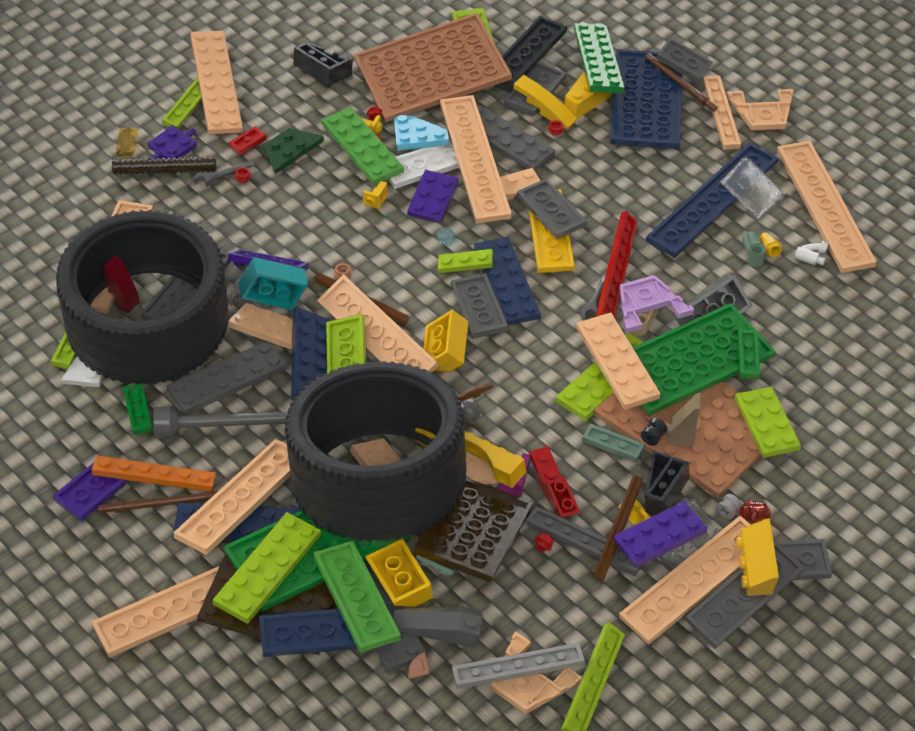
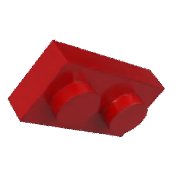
(247, 140)

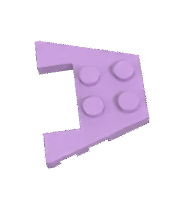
(645, 296)

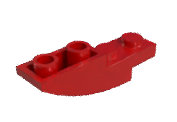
(552, 483)

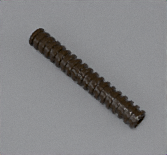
(163, 165)

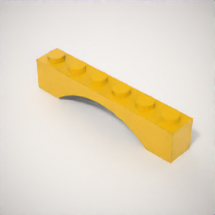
(506, 466)

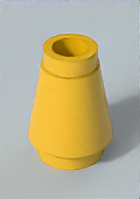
(772, 246)

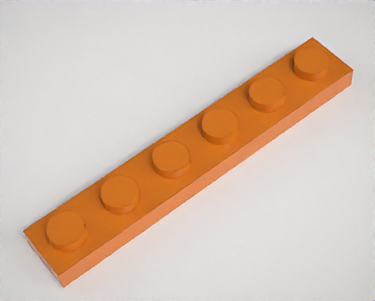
(153, 473)

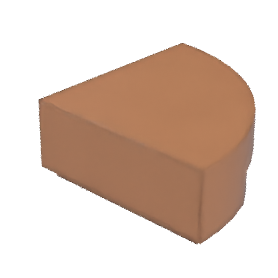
(418, 666)

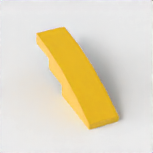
(547, 103)

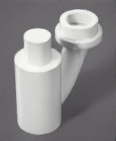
(807, 255)

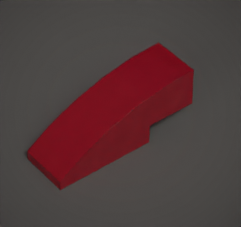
(121, 285)

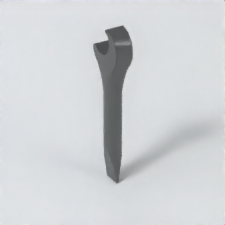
(210, 177)
(591, 307)

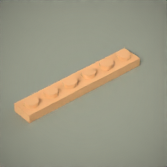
(722, 116)

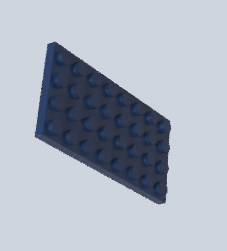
(649, 106)

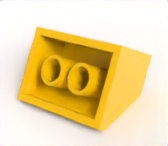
(446, 341)
(758, 559)
(400, 575)

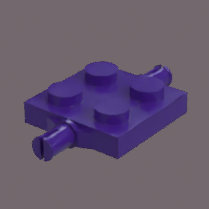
(172, 143)

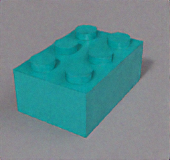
(272, 283)

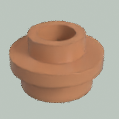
(342, 269)

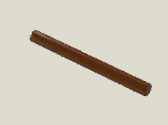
(394, 314)
(618, 526)

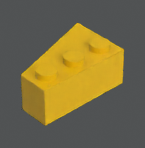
(580, 100)

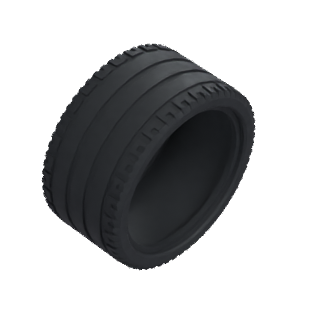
(154, 347)
(386, 498)

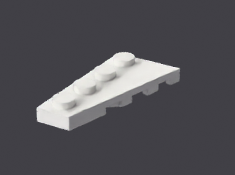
(81, 375)

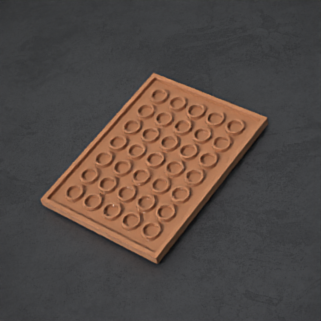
(432, 67)
(721, 443)

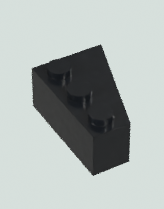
(322, 65)
(665, 482)

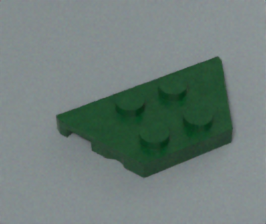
(289, 147)

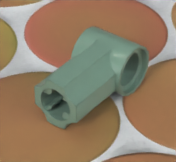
(754, 249)

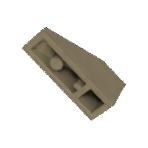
(684, 423)

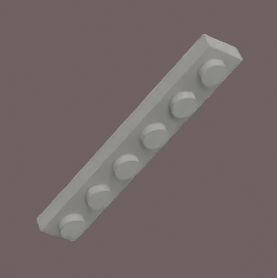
(517, 665)

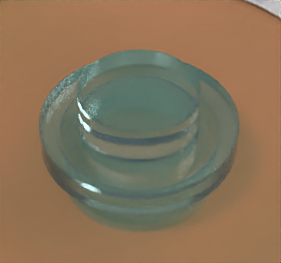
(445, 236)

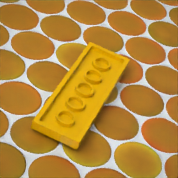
(550, 253)

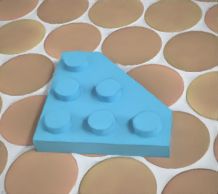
(417, 133)

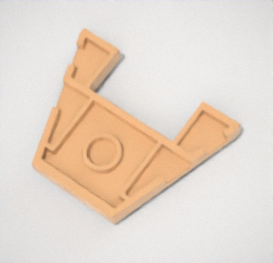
(763, 114)
(533, 690)

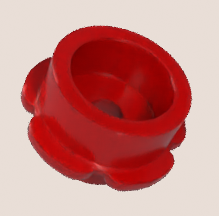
(373, 112)
(555, 127)
(242, 175)
(543, 542)

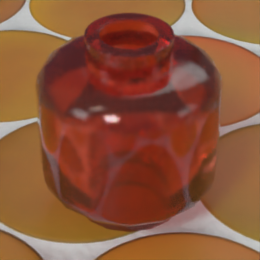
(754, 511)

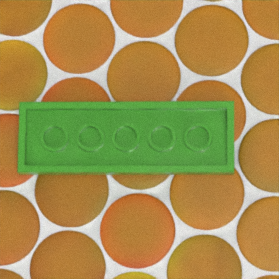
(362, 146)
(357, 596)

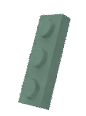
(613, 443)

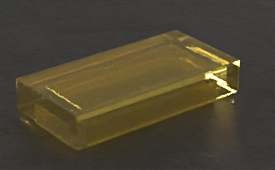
(126, 142)

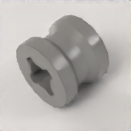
(729, 506)

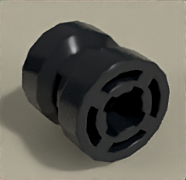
(652, 433)

